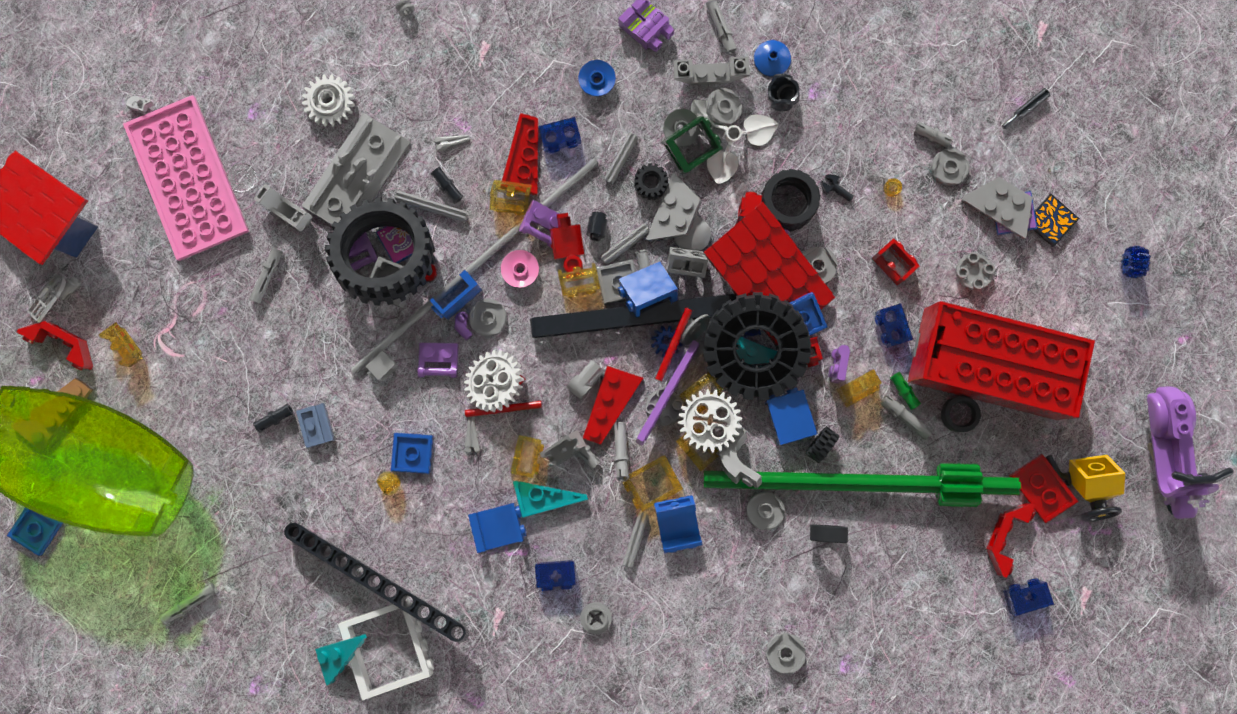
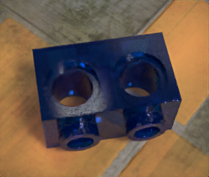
(558, 130)
(898, 324)

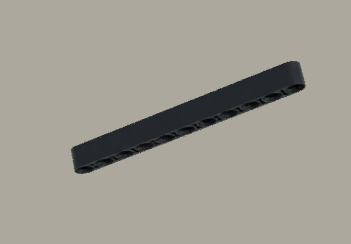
(622, 318)
(367, 577)

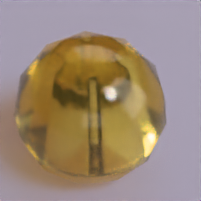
(388, 482)

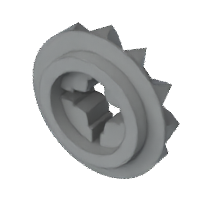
(597, 627)

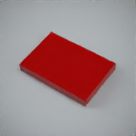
(1044, 488)

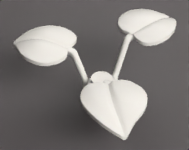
(758, 130)

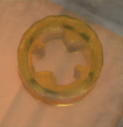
(887, 185)

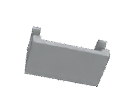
(564, 449)

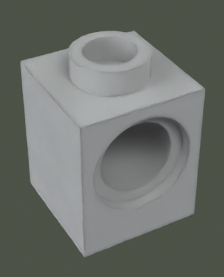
(381, 366)

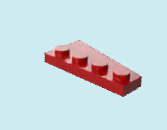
(523, 154)
(611, 400)

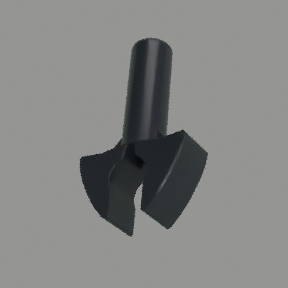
(835, 187)
(1066, 476)

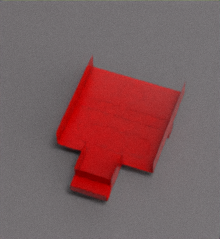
(566, 238)

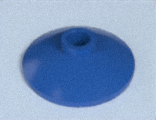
(768, 65)
(596, 69)

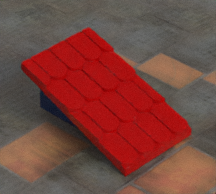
(40, 211)
(764, 259)

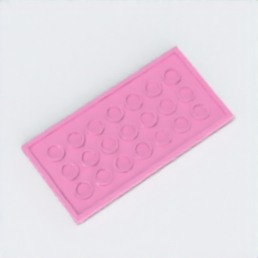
(186, 178)

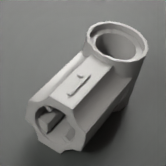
(582, 383)

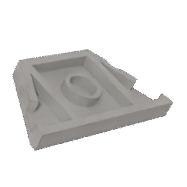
(1002, 204)
(675, 212)

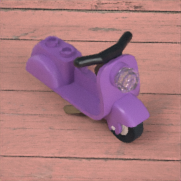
(1172, 450)

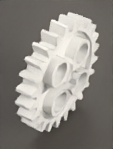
(494, 381)
(706, 438)

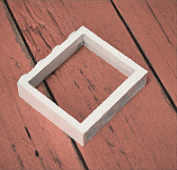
(357, 661)

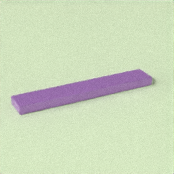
(668, 392)

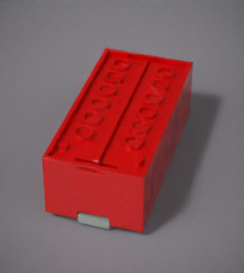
(1001, 361)

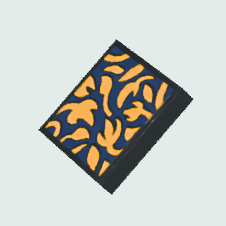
(1053, 220)

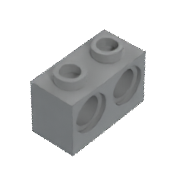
(687, 262)

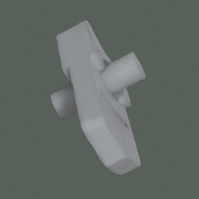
(139, 104)

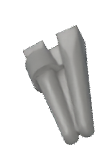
(449, 141)
(471, 438)

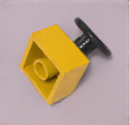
(1097, 481)

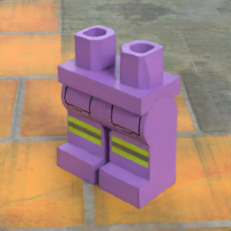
(646, 24)

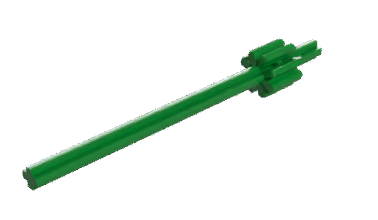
(954, 485)

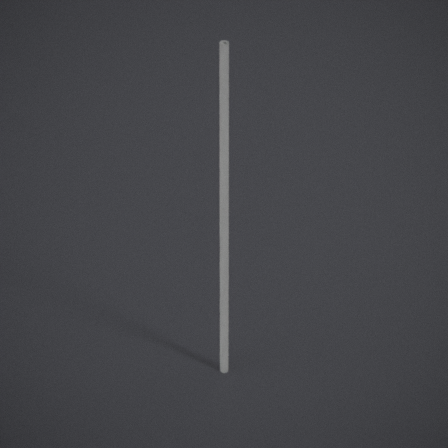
(470, 269)

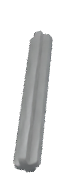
(431, 206)

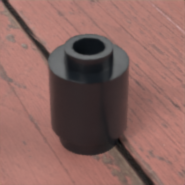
(597, 226)

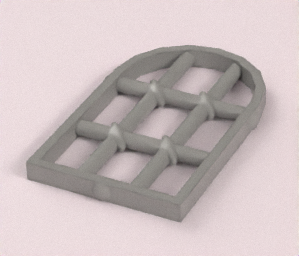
(43, 295)

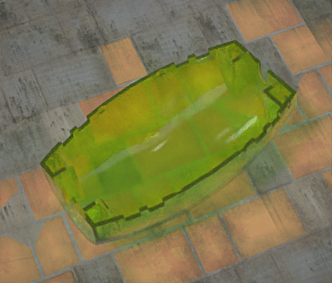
(88, 464)

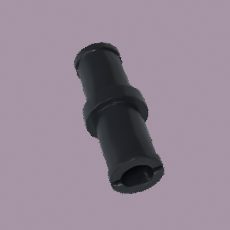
(447, 185)
(273, 418)

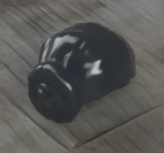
(783, 92)

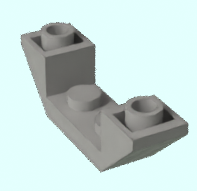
(711, 73)

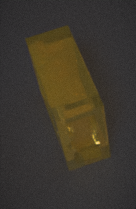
(669, 473)

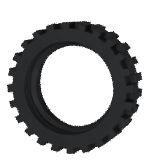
(366, 218)

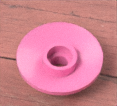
(518, 259)

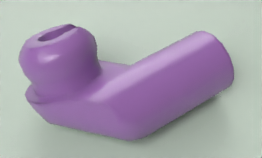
(461, 324)

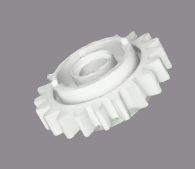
(326, 89)

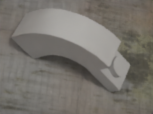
(283, 208)
(732, 465)

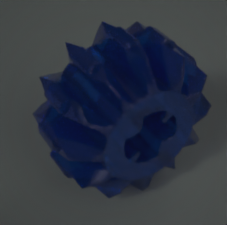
(1135, 262)
(663, 347)

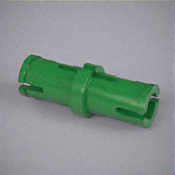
(905, 390)

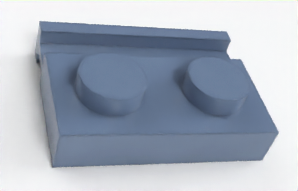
(315, 425)

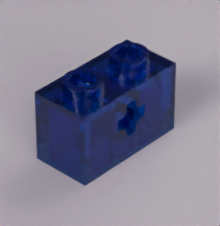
(545, 569)
(1039, 597)

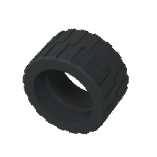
(803, 183)

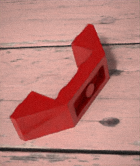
(79, 353)
(1002, 564)

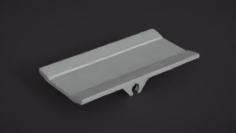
(356, 169)

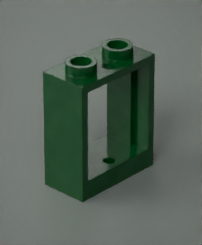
(676, 155)

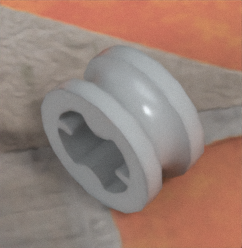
(404, 7)

